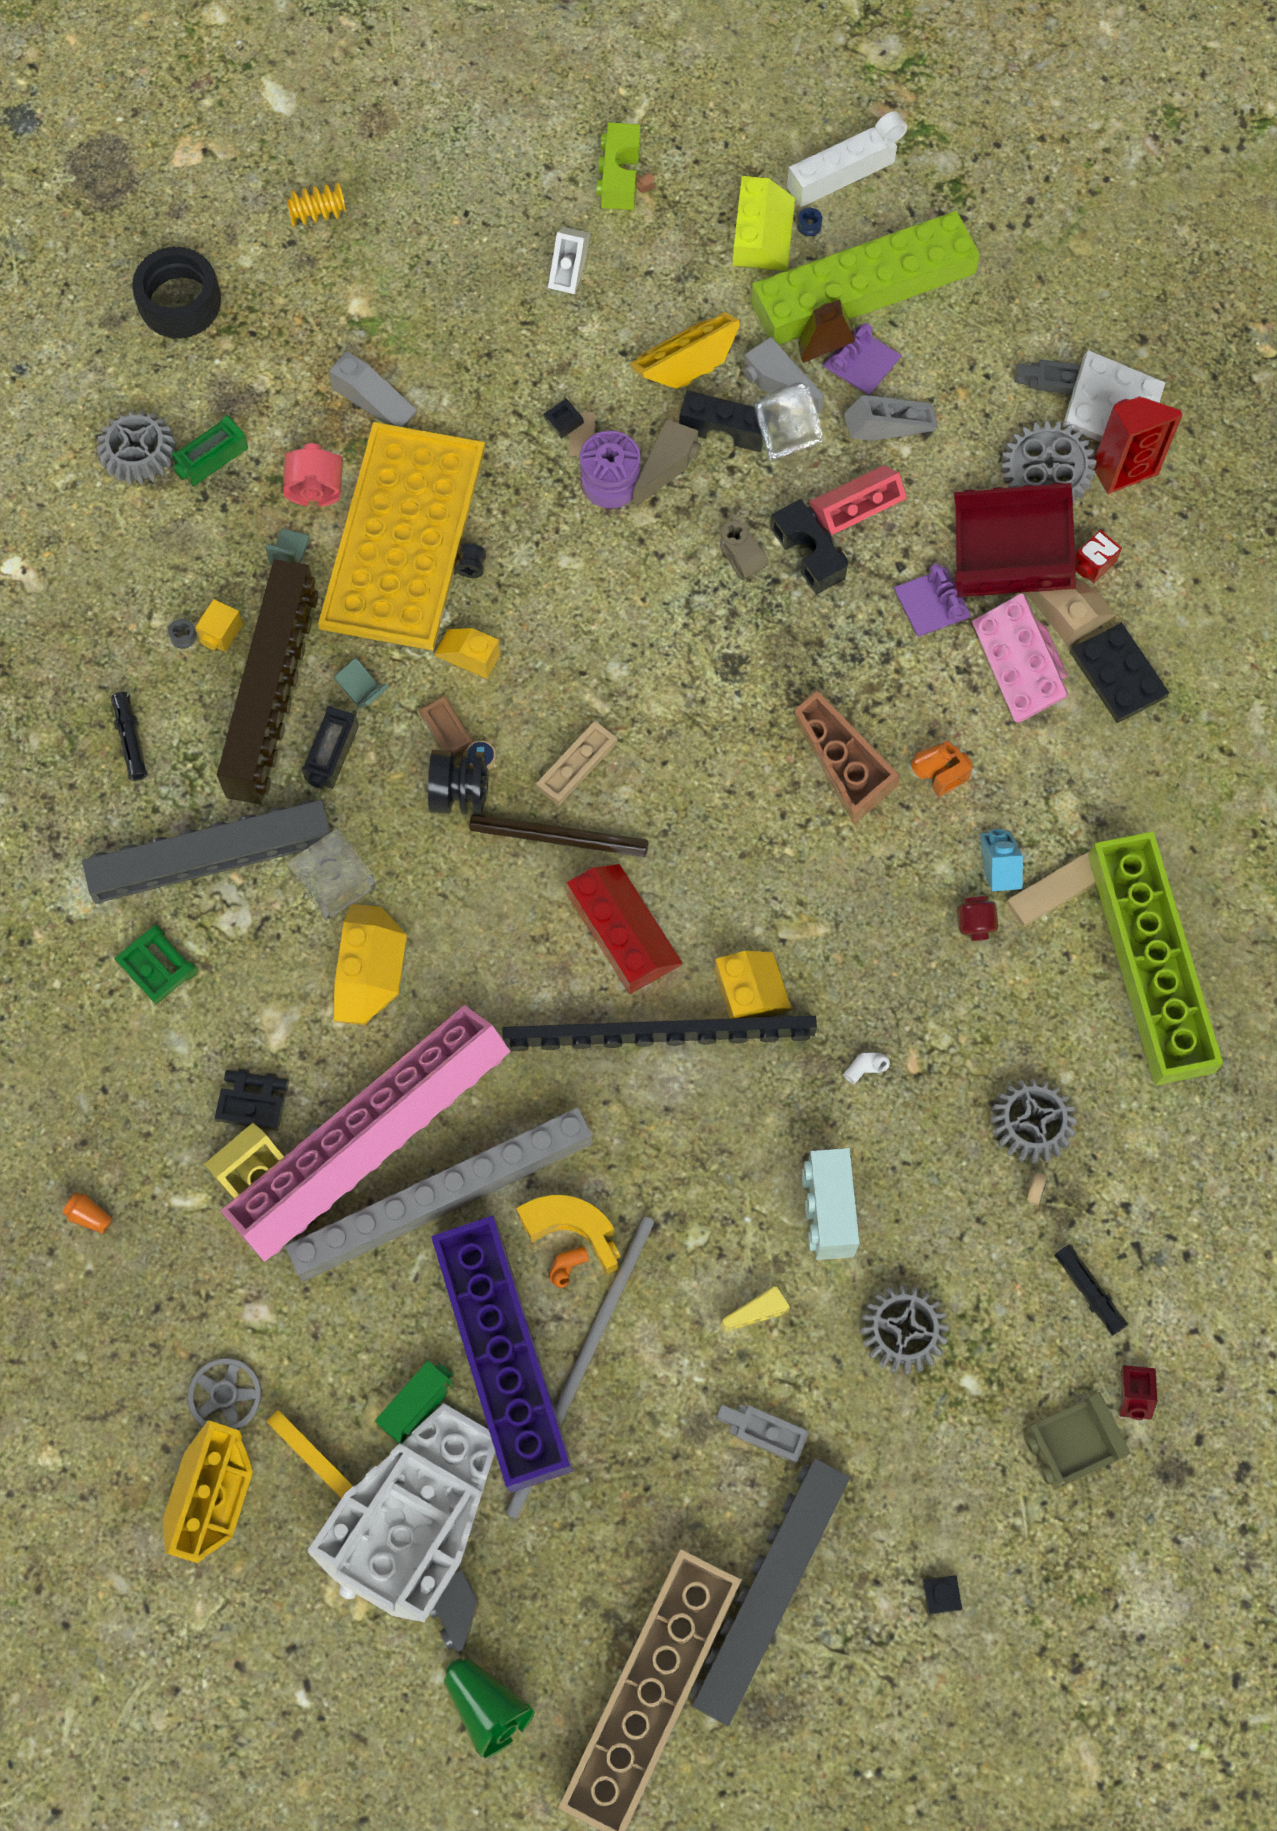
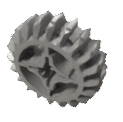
(133, 462)
(1027, 1096)
(919, 1333)

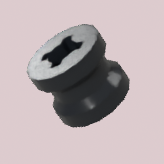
(470, 560)

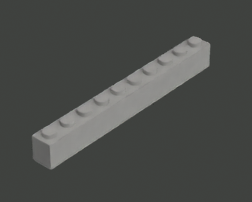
(439, 1195)

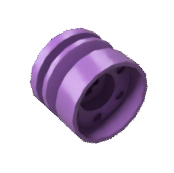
(613, 482)

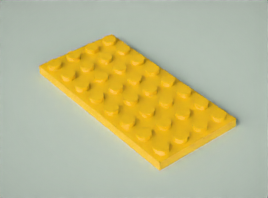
(402, 536)

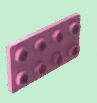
(1022, 658)

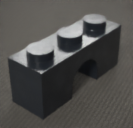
(712, 413)
(799, 526)

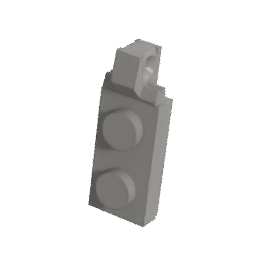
(764, 1431)

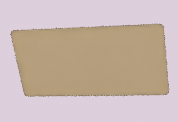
(582, 433)

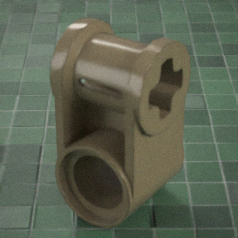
(743, 554)

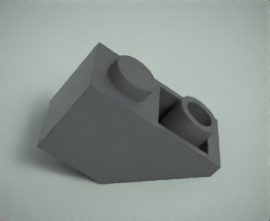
(456, 1611)

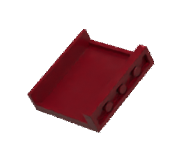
(1015, 540)

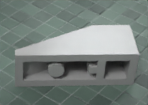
(773, 369)
(370, 391)
(886, 418)

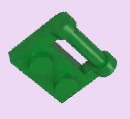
(148, 971)

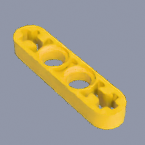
(309, 1453)

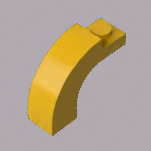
(572, 1214)

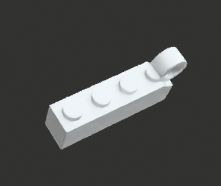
(846, 161)

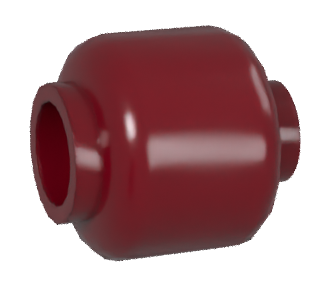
(977, 918)

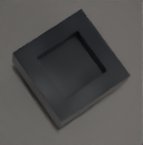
(563, 418)
(942, 1595)

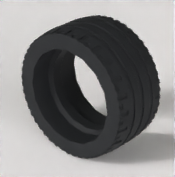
(173, 264)

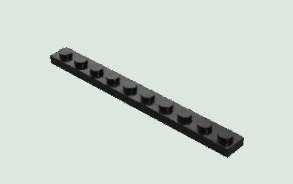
(672, 1032)

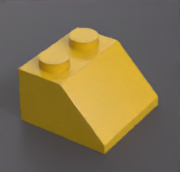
(751, 985)

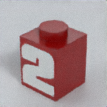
(1097, 556)

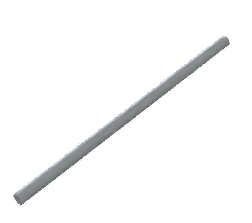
(592, 1342)

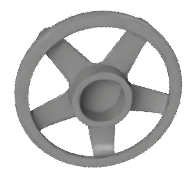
(225, 1393)

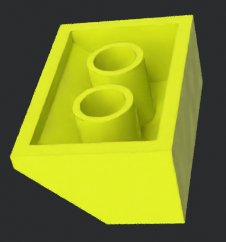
(763, 225)

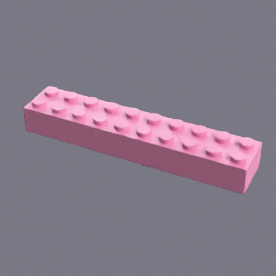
(365, 1132)

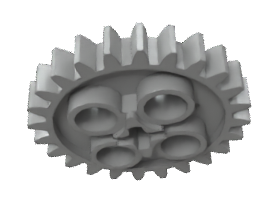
(1046, 443)

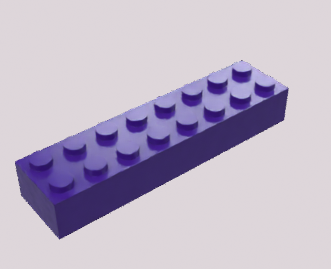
(502, 1354)

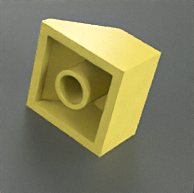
(243, 1160)

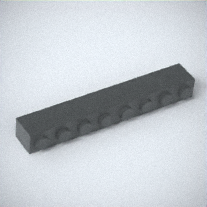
(205, 851)
(770, 1592)

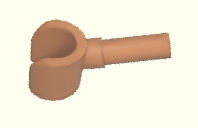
(644, 182)

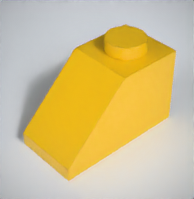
(470, 650)

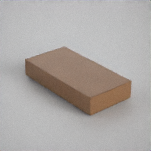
(446, 726)

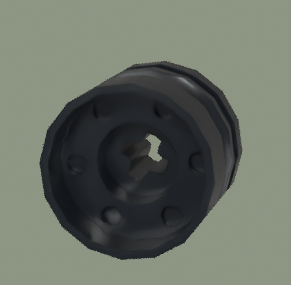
(457, 782)

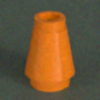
(931, 760)
(87, 1213)

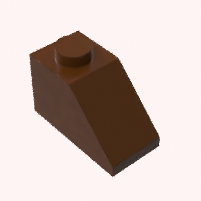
(826, 331)

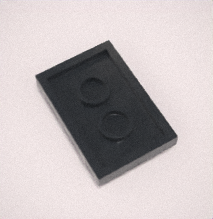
(1119, 672)

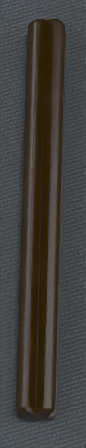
(559, 835)

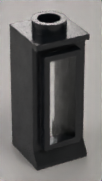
(330, 748)

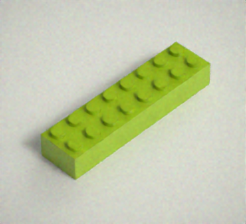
(867, 275)
(1154, 959)

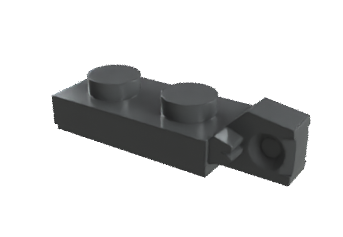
(1048, 376)

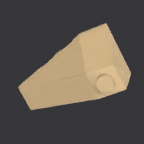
(1073, 611)

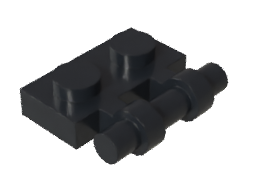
(248, 1108)

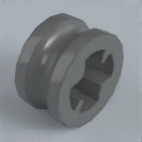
(184, 641)

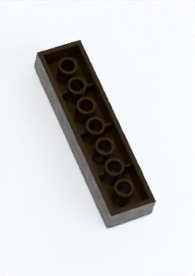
(267, 682)

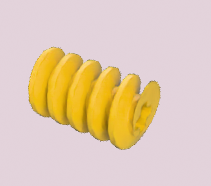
(316, 204)

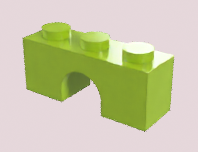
(621, 147)

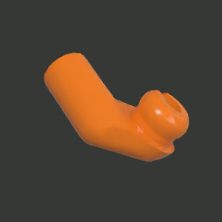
(563, 1265)

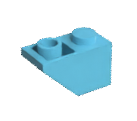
(1002, 860)

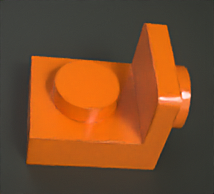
(952, 777)

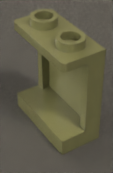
(1076, 1441)

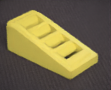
(763, 1307)

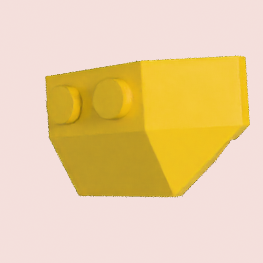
(689, 352)
(367, 964)
(207, 1493)

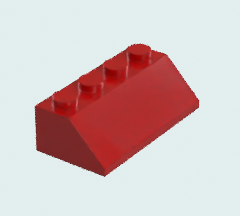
(1135, 442)
(622, 926)

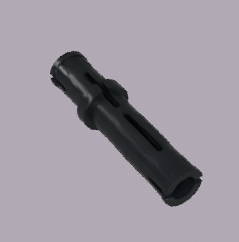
(127, 725)
(1095, 1295)

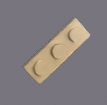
(576, 763)

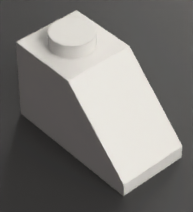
(568, 259)

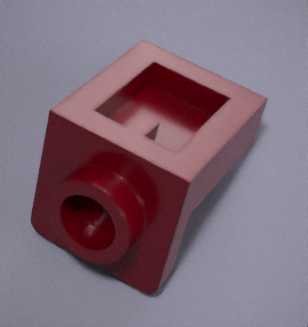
(1138, 1392)

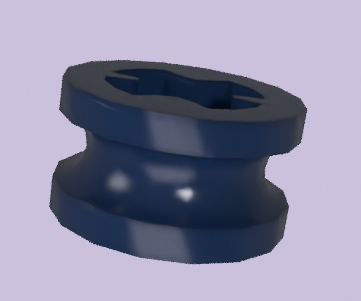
(803, 216)

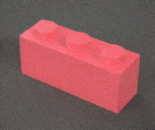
(858, 499)

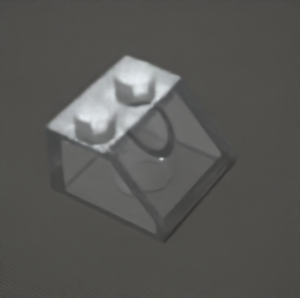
(788, 420)

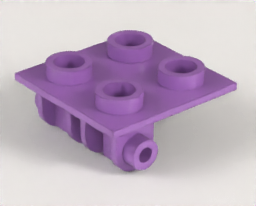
(863, 361)
(932, 601)

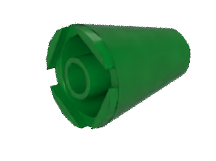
(486, 1707)

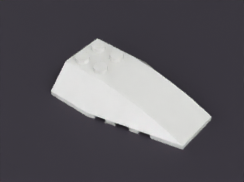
(410, 1517)

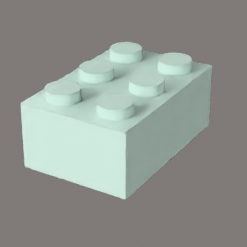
(831, 1204)

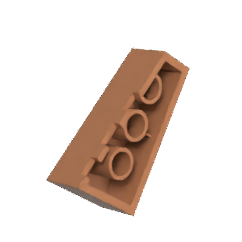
(848, 760)

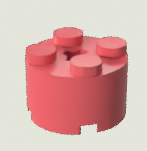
(312, 476)

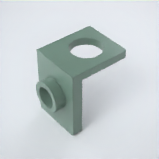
(289, 547)
(359, 684)

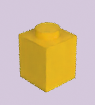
(219, 626)

